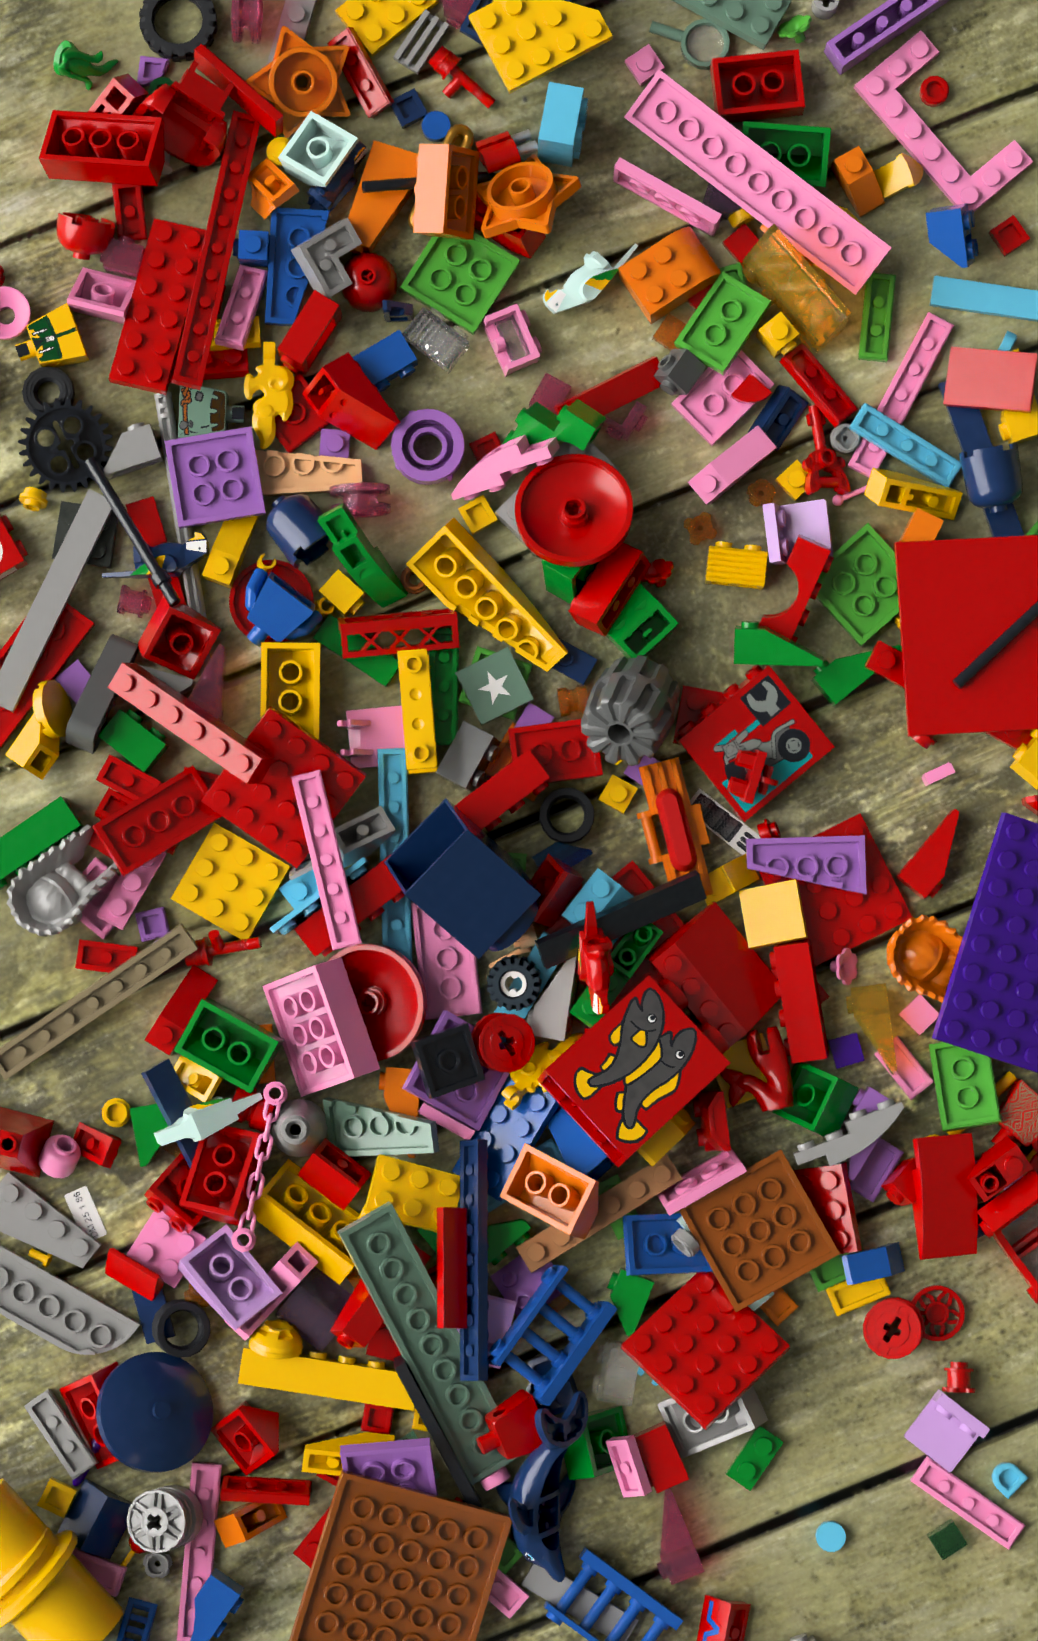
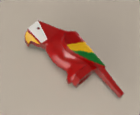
(595, 961)

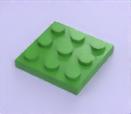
(460, 278)
(861, 585)

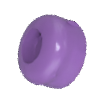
(427, 423)

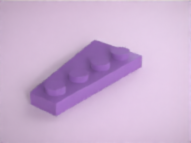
(817, 860)

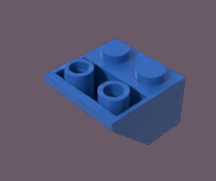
(951, 233)

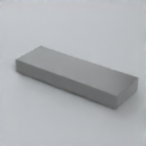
(61, 1434)

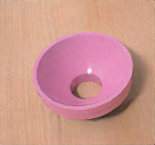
(14, 300)

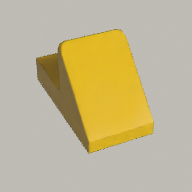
(730, 879)
(197, 1079)

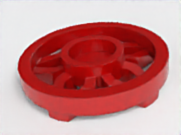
(938, 1312)

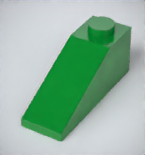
(766, 647)
(843, 676)

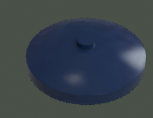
(154, 1412)

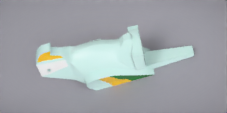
(584, 282)
(205, 1119)

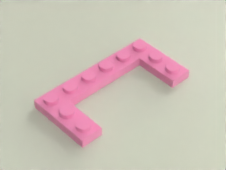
(881, 95)

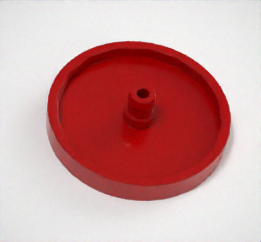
(282, 569)

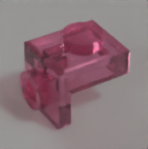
(634, 421)

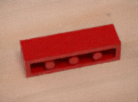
(800, 1001)

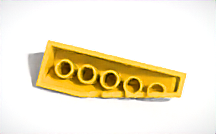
(478, 588)

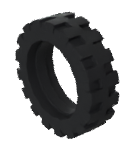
(172, 50)

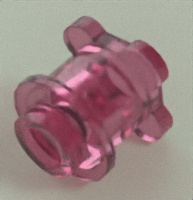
(134, 601)

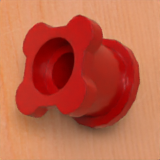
(958, 1378)

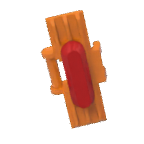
(680, 822)

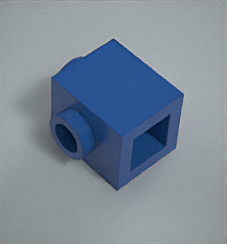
(252, 248)

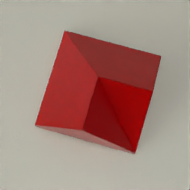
(249, 1436)

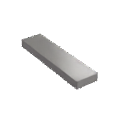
(543, 1585)

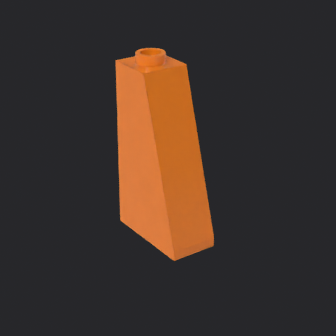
(375, 211)

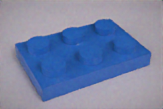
(651, 1248)

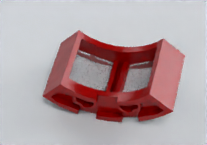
(1014, 1226)

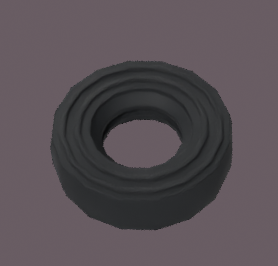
(43, 375)

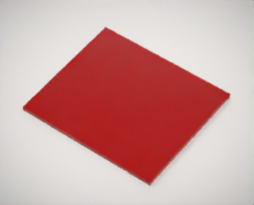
(951, 609)

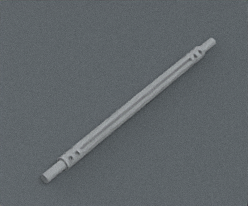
(191, 576)

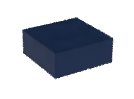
(408, 108)

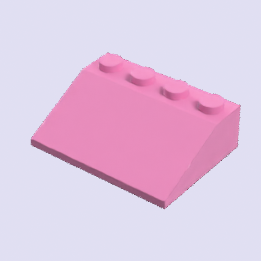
(321, 1026)

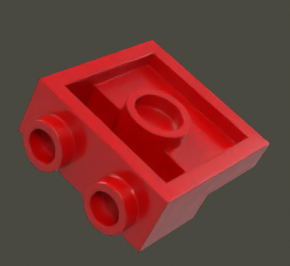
(166, 1194)

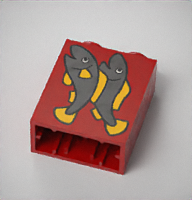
(635, 1068)

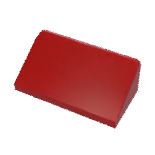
(133, 1274)

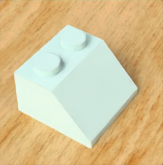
(316, 151)

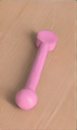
(838, 499)

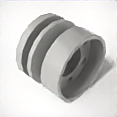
(179, 1523)

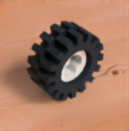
(514, 967)

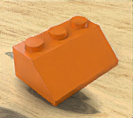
(445, 191)
(552, 1192)

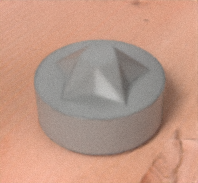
(843, 439)
(685, 1242)

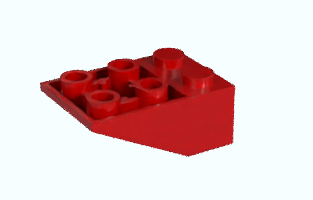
(351, 402)

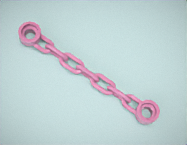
(257, 1174)

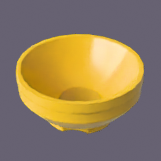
(276, 1340)

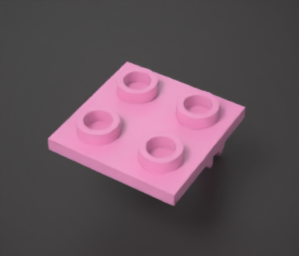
(371, 731)

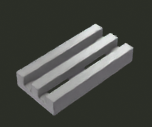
(434, 21)

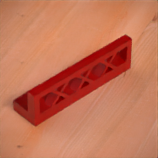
(394, 622)

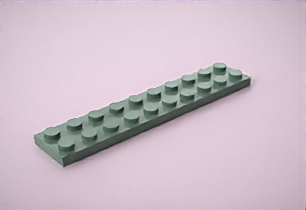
(409, 1310)

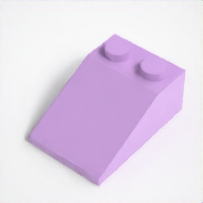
(228, 1278)

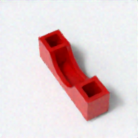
(807, 562)

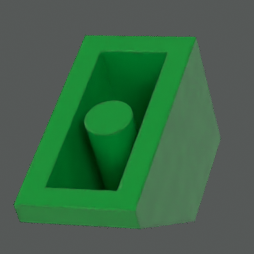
(146, 1122)
(629, 1297)

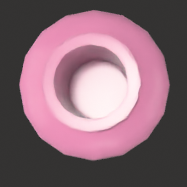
(59, 1156)

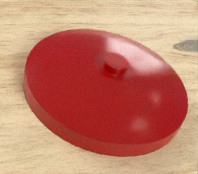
(574, 510)
(387, 995)

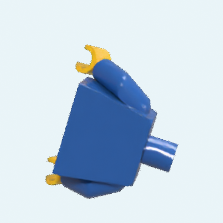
(278, 608)

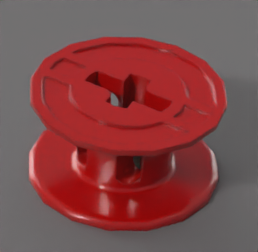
(518, 1044)
(901, 1343)

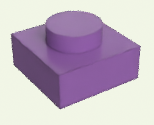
(334, 443)

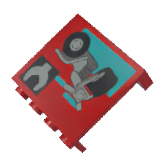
(750, 717)

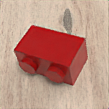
(334, 1174)
(660, 1457)

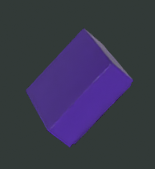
(846, 1050)

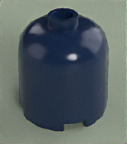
(992, 477)
(296, 529)

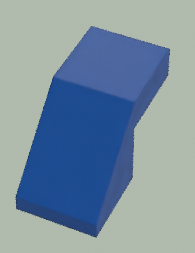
(873, 1263)

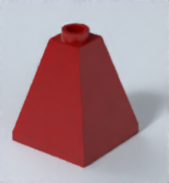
(28, 1139)

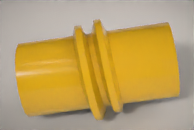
(43, 1584)

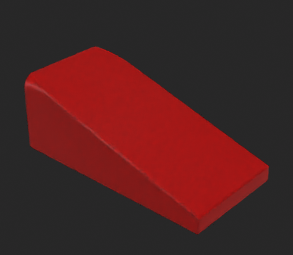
(130, 211)

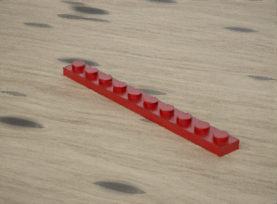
(216, 251)

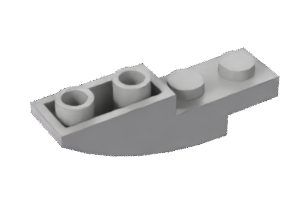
(862, 1131)

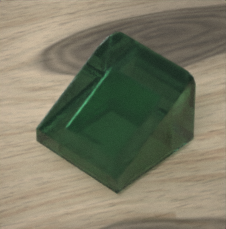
(947, 1539)

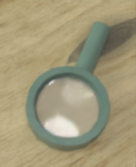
(699, 41)

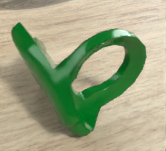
(78, 64)

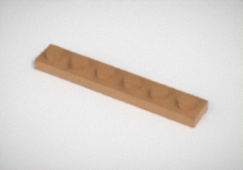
(611, 1207)

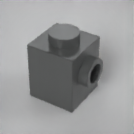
(679, 372)

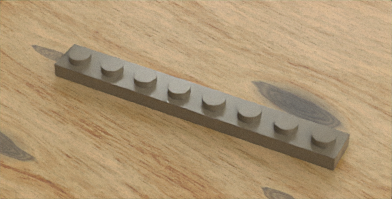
(95, 1000)

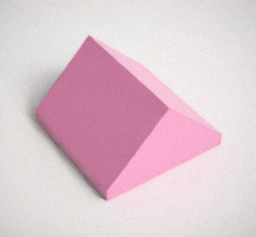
(101, 295)

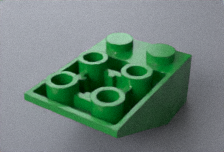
(641, 625)

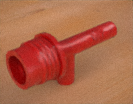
(446, 63)
(206, 951)

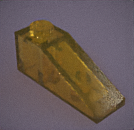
(873, 1018)

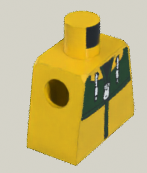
(54, 340)

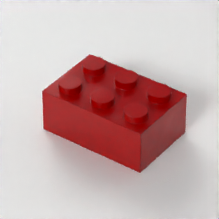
(758, 86)

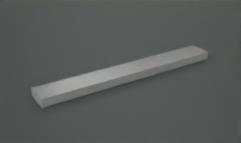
(52, 598)

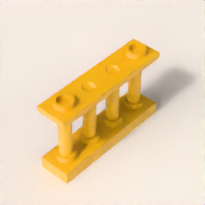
(417, 711)

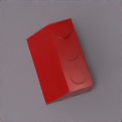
(221, 1175)
(81, 1401)

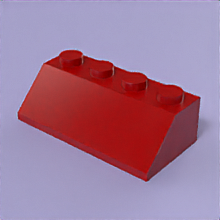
(104, 148)

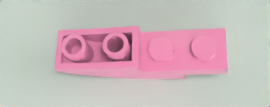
(503, 462)

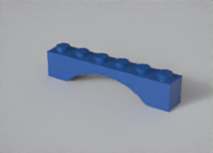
(213, 1603)

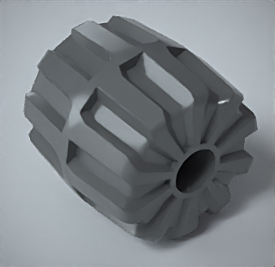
(630, 710)

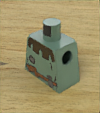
(206, 411)

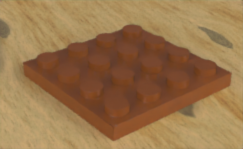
(759, 1231)

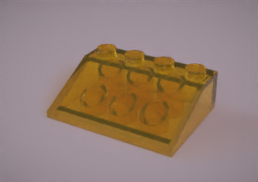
(795, 289)

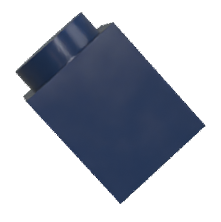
(465, 881)

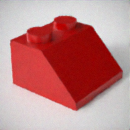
(178, 638)
(557, 885)

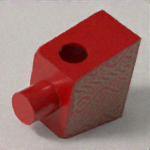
(1019, 1115)

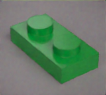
(754, 1457)

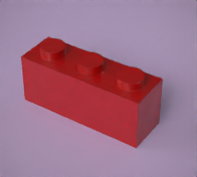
(609, 589)

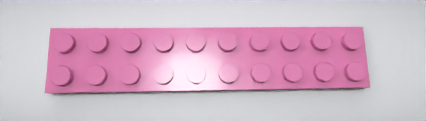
(757, 182)

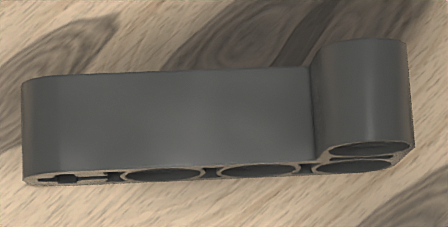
(97, 699)

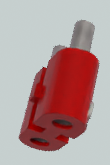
(501, 150)

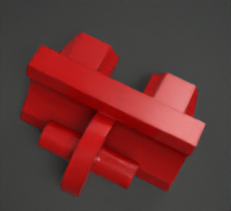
(747, 788)

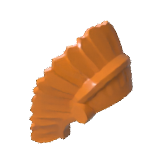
(924, 955)

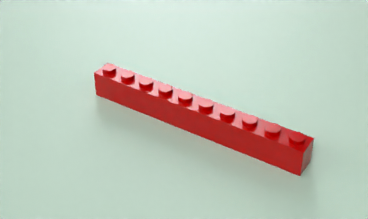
(482, 807)

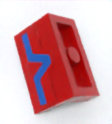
(723, 1620)

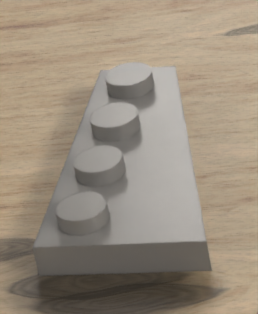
(41, 1225)

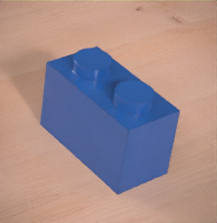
(387, 360)

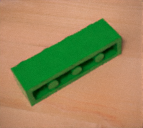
(35, 837)

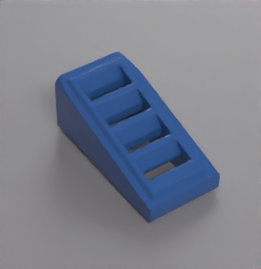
(141, 1605)

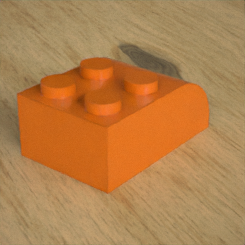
(669, 273)

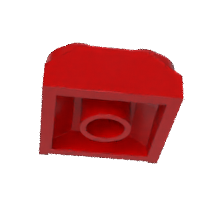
(713, 1117)

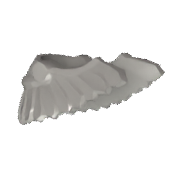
(52, 891)

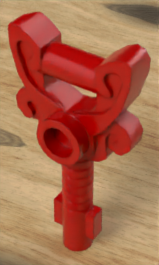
(823, 459)

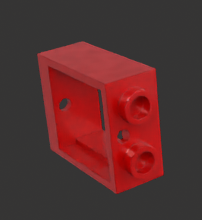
(309, 333)

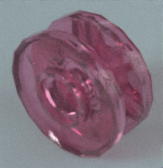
(247, 16)
(362, 498)

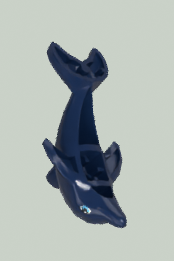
(536, 1496)

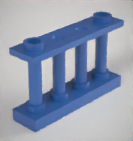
(579, 1338)
(615, 1584)

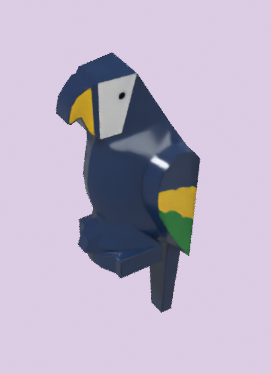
(343, 181)
(170, 556)

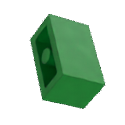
(133, 740)

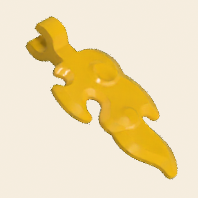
(276, 385)
(526, 1078)

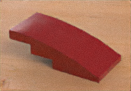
(944, 1196)

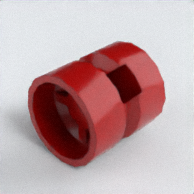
(254, 1113)

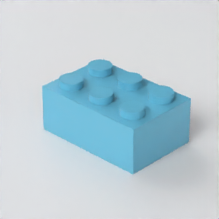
(562, 124)

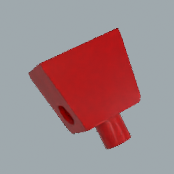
(511, 1427)

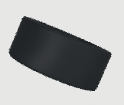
(551, 799)
(203, 1328)

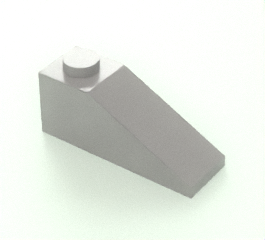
(551, 1012)

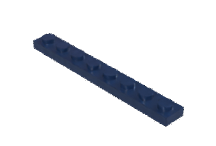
(473, 1196)

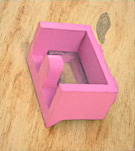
(512, 339)

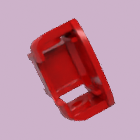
(189, 116)

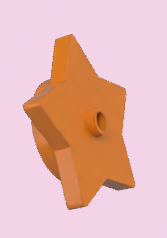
(321, 68)
(524, 197)

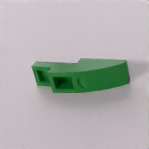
(360, 558)
(626, 960)

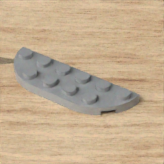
(59, 1309)

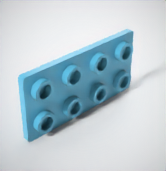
(305, 898)

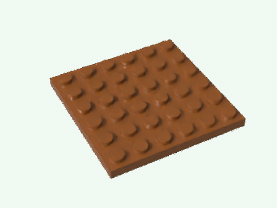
(400, 1566)

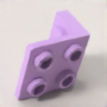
(788, 521)
(945, 1431)

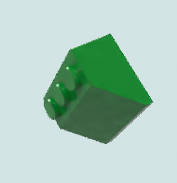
(796, 146)
(228, 1044)

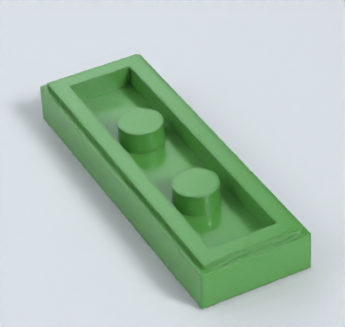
(877, 317)

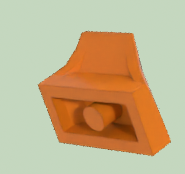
(269, 188)

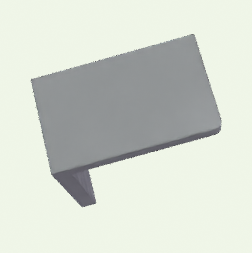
(321, 255)

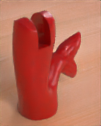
(774, 1065)

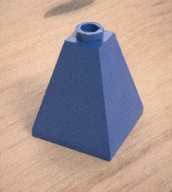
(577, 1147)

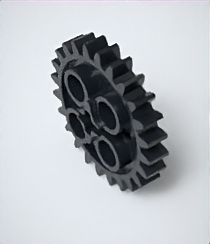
(41, 456)

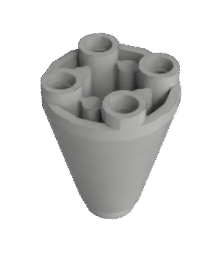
(312, 1124)

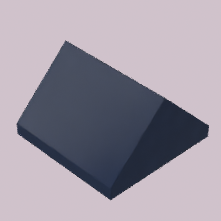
(97, 1519)

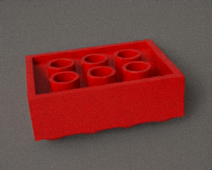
(717, 973)

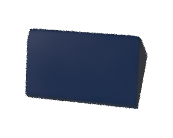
(780, 414)

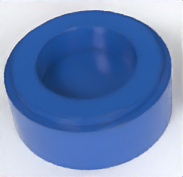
(435, 126)

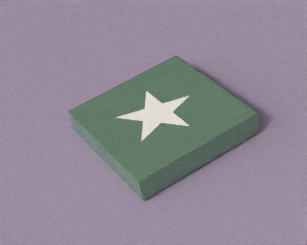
(494, 686)

